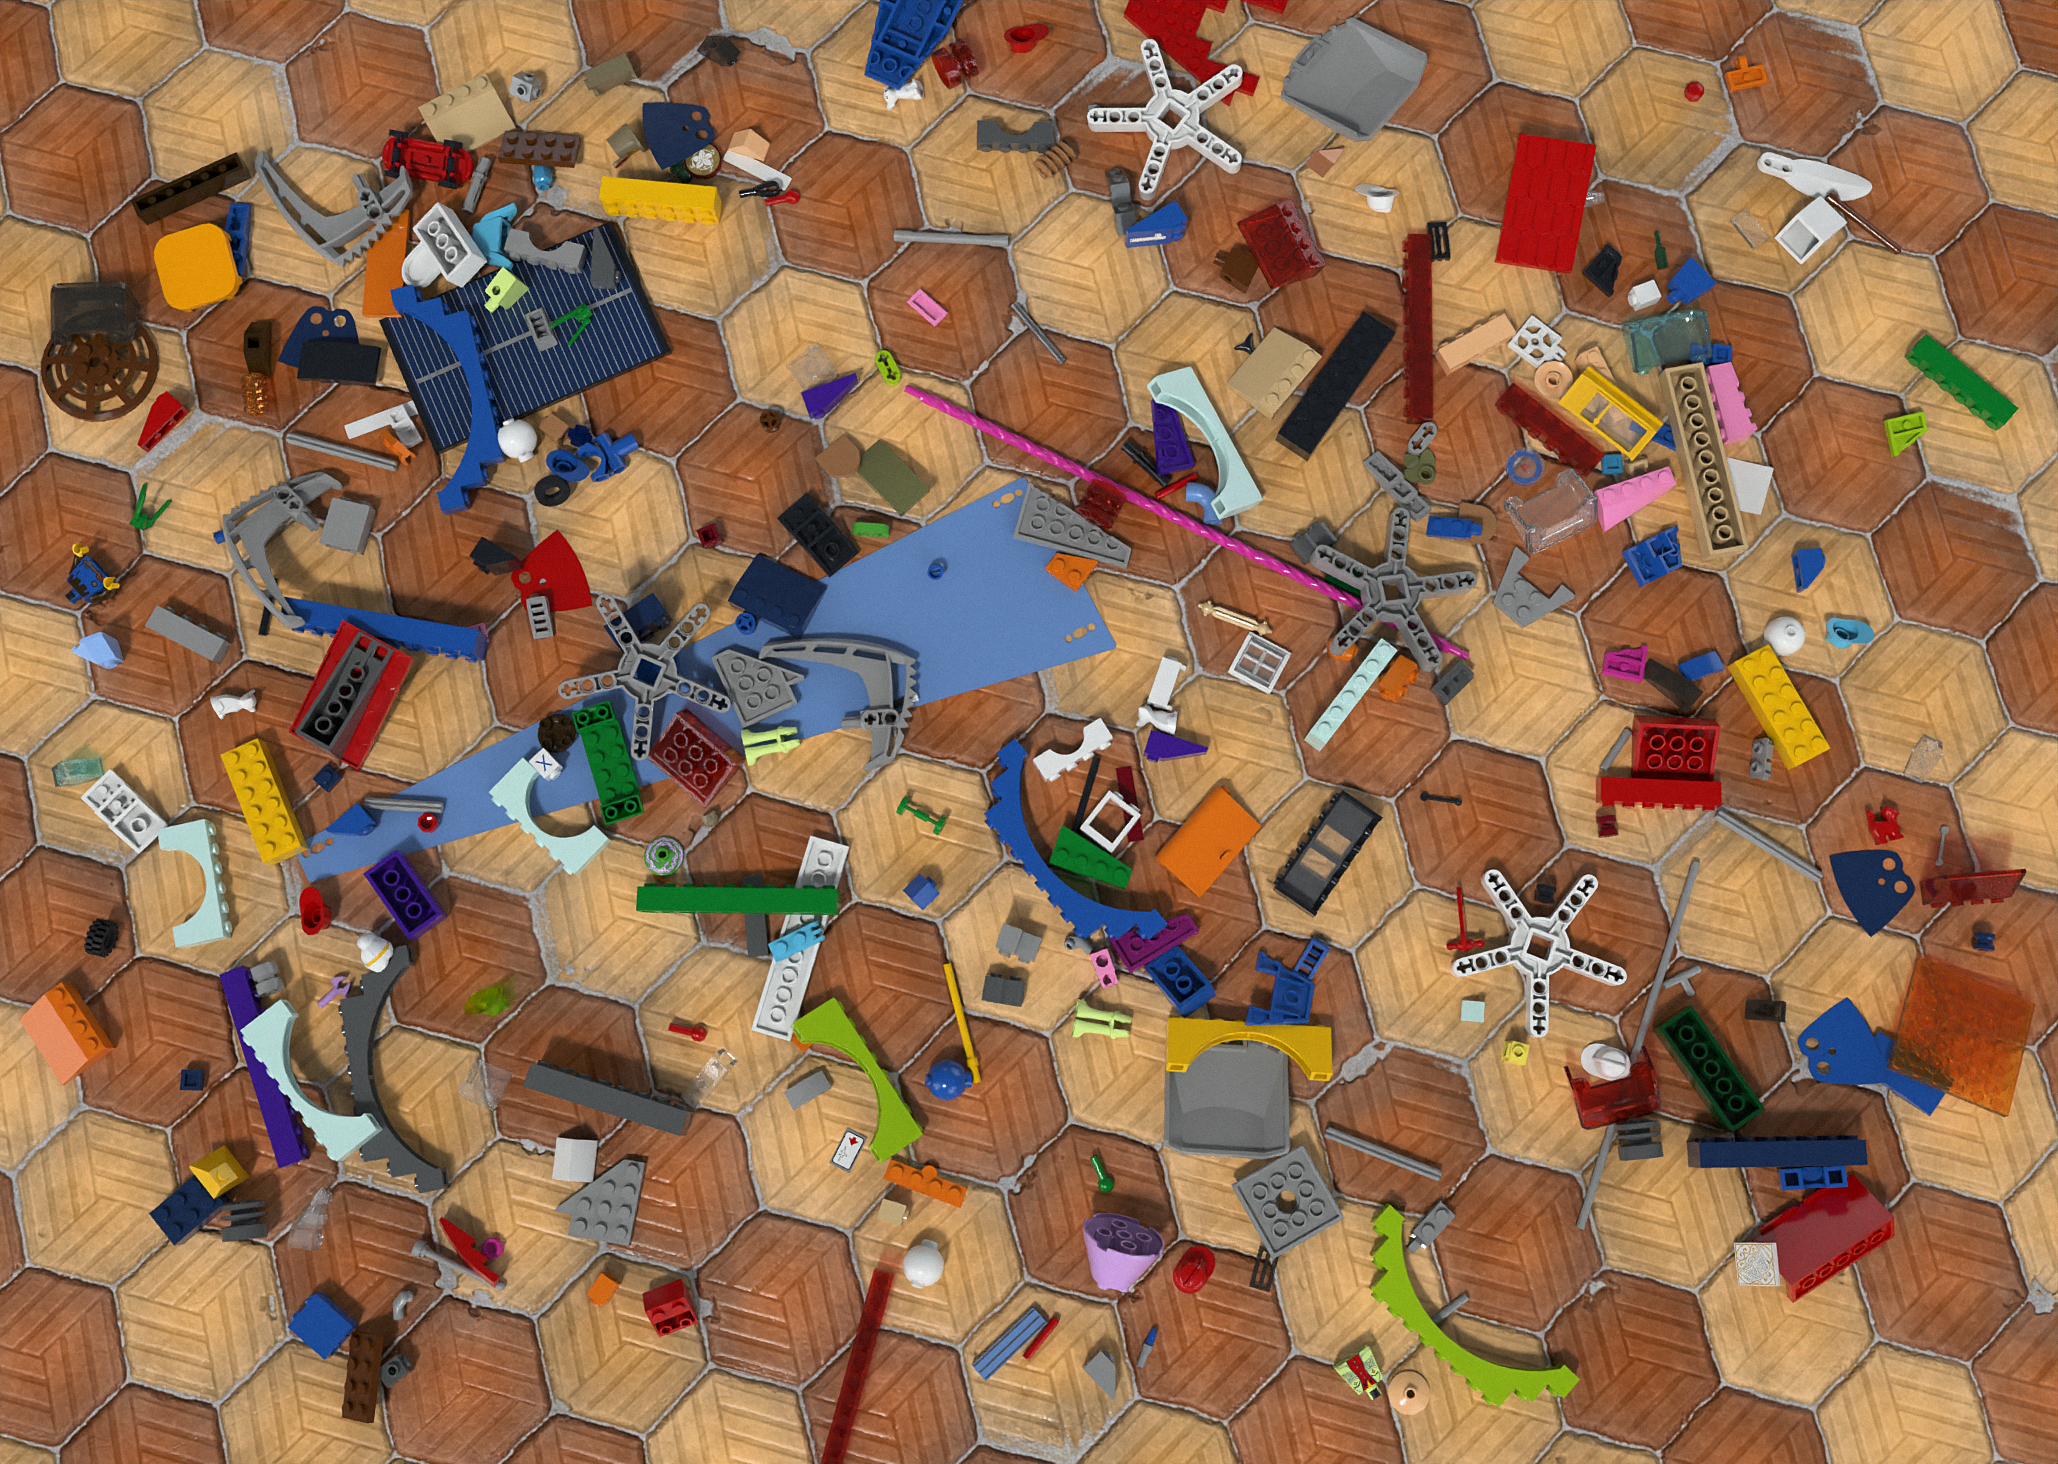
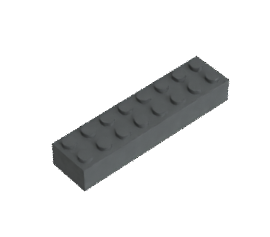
(609, 1099)

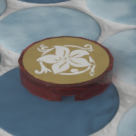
(704, 163)

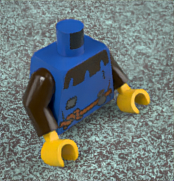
(88, 578)

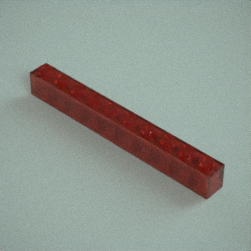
(1418, 329)
(858, 1367)

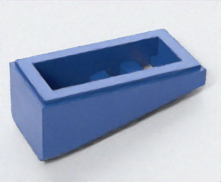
(1321, 945)

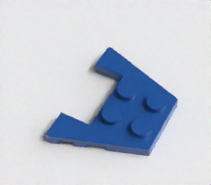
(1289, 999)

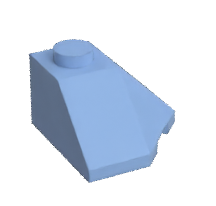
(100, 650)

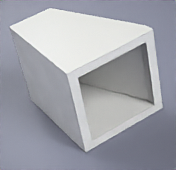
(1810, 229)

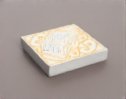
(1757, 1264)

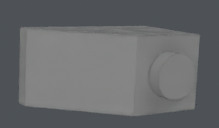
(1102, 1371)

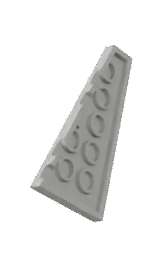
(1060, 528)

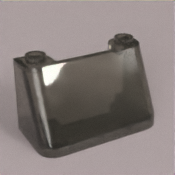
(92, 310)

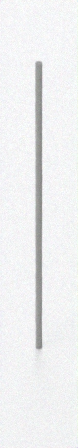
(1640, 1036)

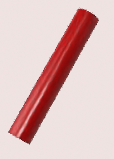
(1175, 486)
(1041, 1338)

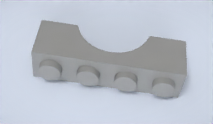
(568, 256)

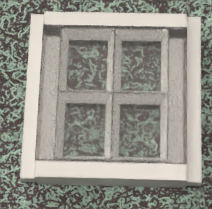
(1259, 662)

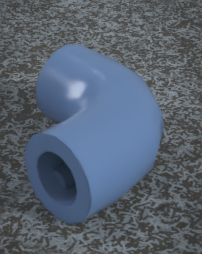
(1203, 495)

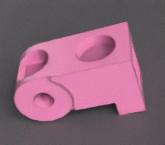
(1104, 968)

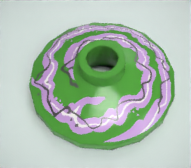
(668, 864)

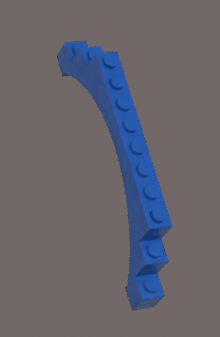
(483, 443)
(1082, 912)

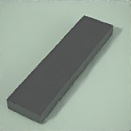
(756, 925)

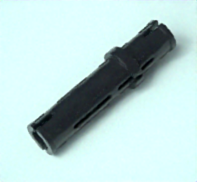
(1145, 463)

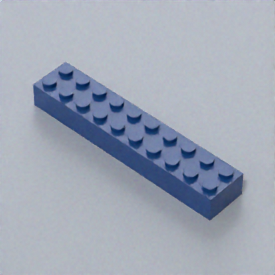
(392, 630)

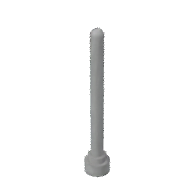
(422, 1249)

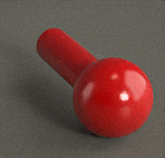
(792, 197)
(697, 1033)

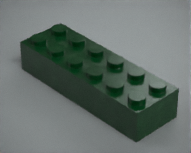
(1708, 1069)

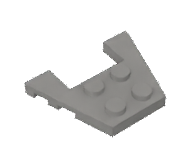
(1520, 599)

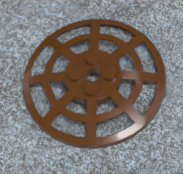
(102, 374)

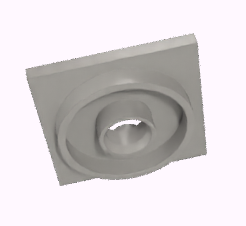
(1314, 1203)

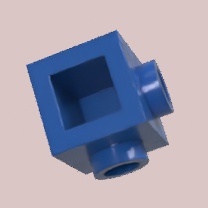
(922, 891)

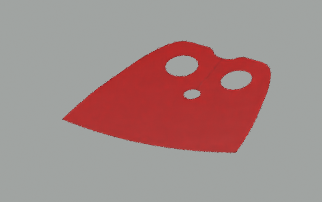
(564, 576)

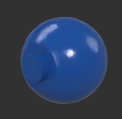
(947, 1079)

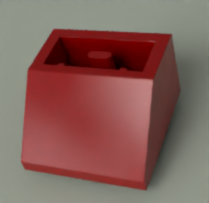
(669, 1307)

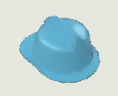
(1844, 632)

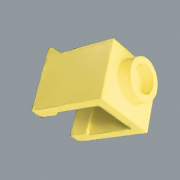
(1515, 1052)

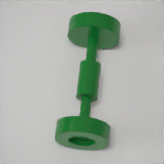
(903, 806)

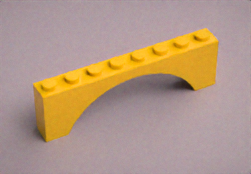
(1304, 1044)

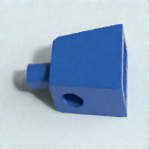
(1689, 283)

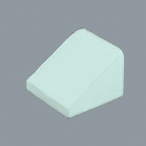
(1472, 1011)

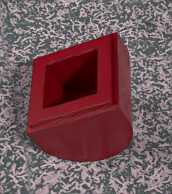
(709, 536)

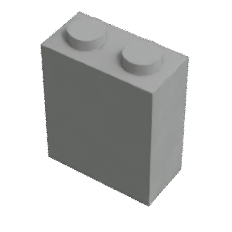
(347, 525)

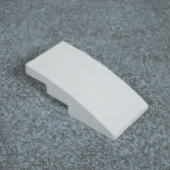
(124, 811)

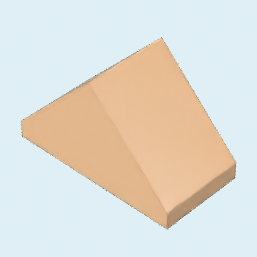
(749, 144)

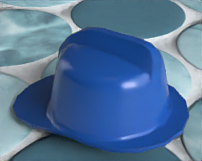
(567, 465)

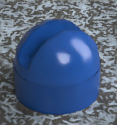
(936, 574)

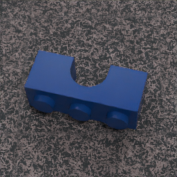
(1812, 1177)

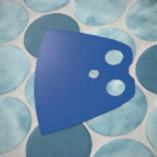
(1856, 1055)

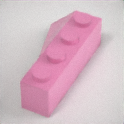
(1729, 404)
(1629, 496)

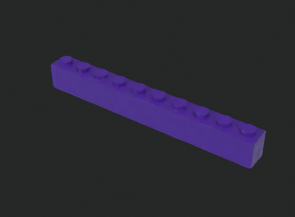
(276, 1109)

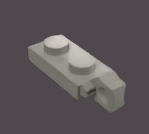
(1430, 1227)

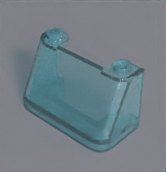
(1667, 339)

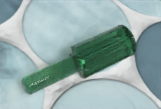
(1660, 253)

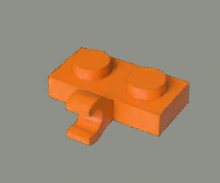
(1745, 76)
(396, 447)

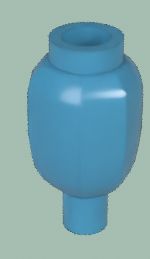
(542, 177)

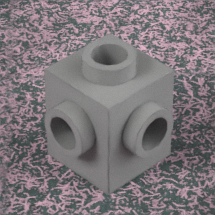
(525, 86)

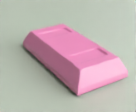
(927, 307)

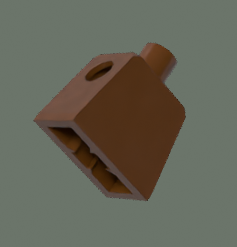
(1237, 268)

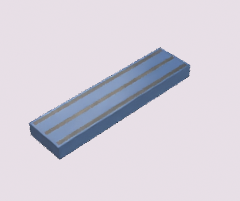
(1009, 1344)

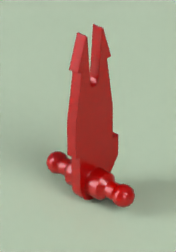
(1464, 944)

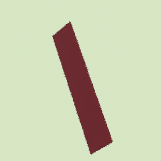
(1127, 790)

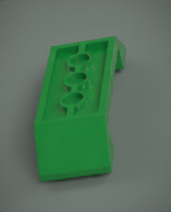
(609, 762)

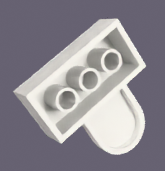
(442, 249)

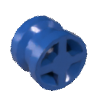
(743, 620)

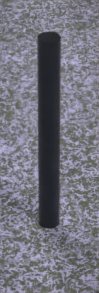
(1085, 795)

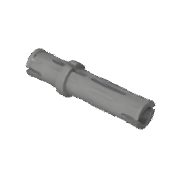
(477, 183)

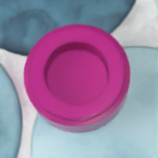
(492, 1248)

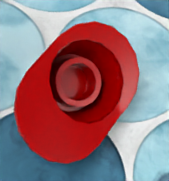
(1025, 38)
(314, 913)
(1194, 1269)

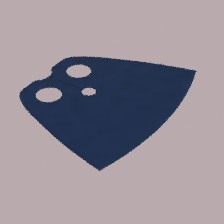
(665, 135)
(309, 332)
(1858, 879)

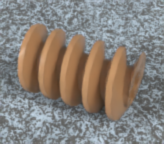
(1053, 159)

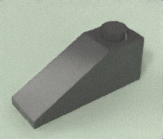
(603, 269)

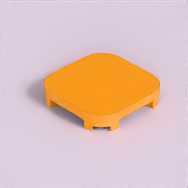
(196, 267)

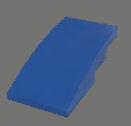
(1911, 1091)

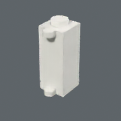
(1164, 683)

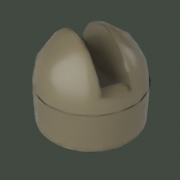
(710, 819)

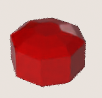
(1694, 91)
(428, 822)

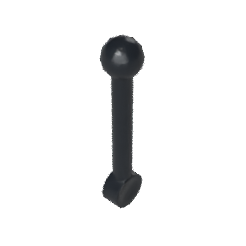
(1424, 797)

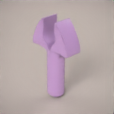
(335, 991)

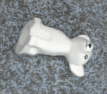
(908, 91)
(229, 703)
(1163, 721)

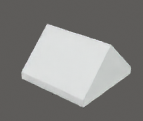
(575, 1160)

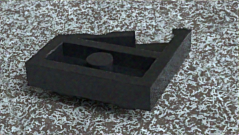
(1604, 270)

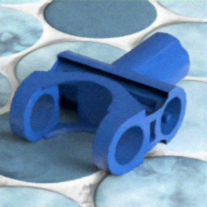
(610, 454)

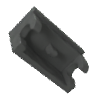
(1452, 682)

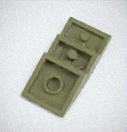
(891, 478)

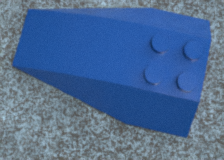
(906, 36)

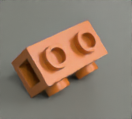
(1397, 679)

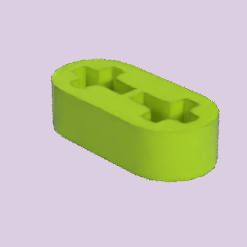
(884, 369)

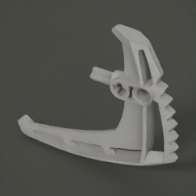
(345, 226)
(256, 529)
(877, 679)

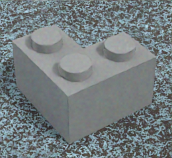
(1017, 943)

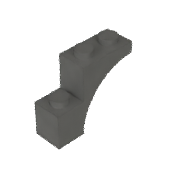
(1120, 199)

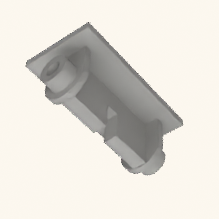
(1761, 751)

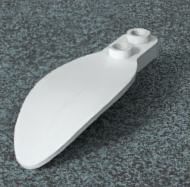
(1815, 177)

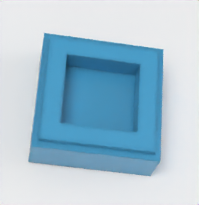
(1611, 464)

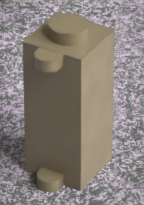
(609, 74)

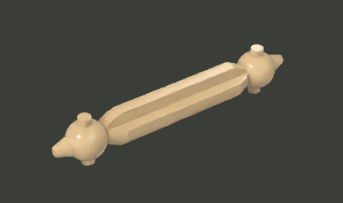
(1234, 618)

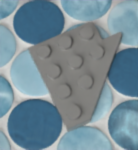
(755, 686)
(607, 1205)

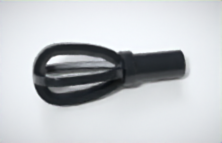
(754, 191)

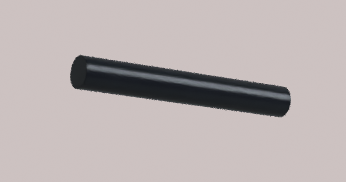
(265, 618)

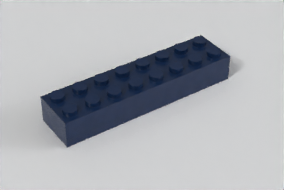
(1782, 1152)

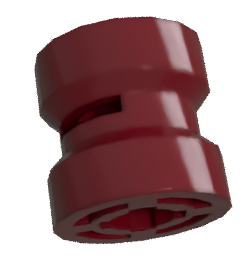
(1607, 831)

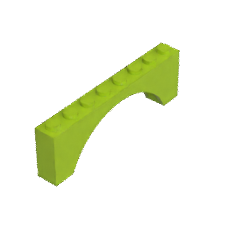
(832, 1028)

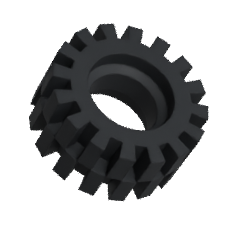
(101, 937)

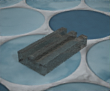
(1271, 1274)

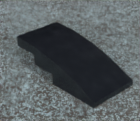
(339, 363)
(818, 535)

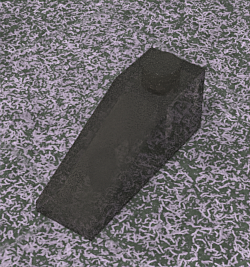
(1671, 684)

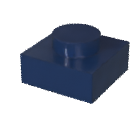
(327, 778)
(192, 1080)

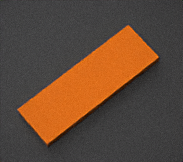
(385, 267)

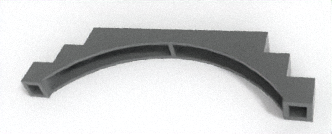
(359, 1028)

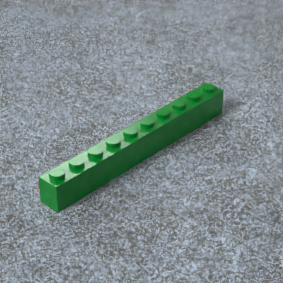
(738, 900)

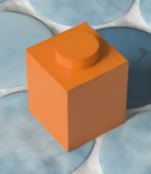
(603, 1289)

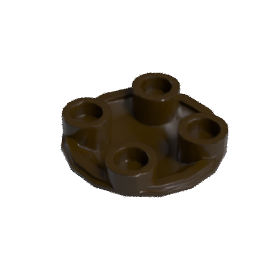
(556, 733)

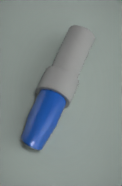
(1146, 1348)

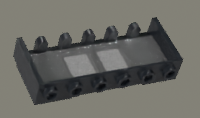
(1326, 853)

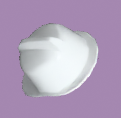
(1377, 197)
(1605, 1062)

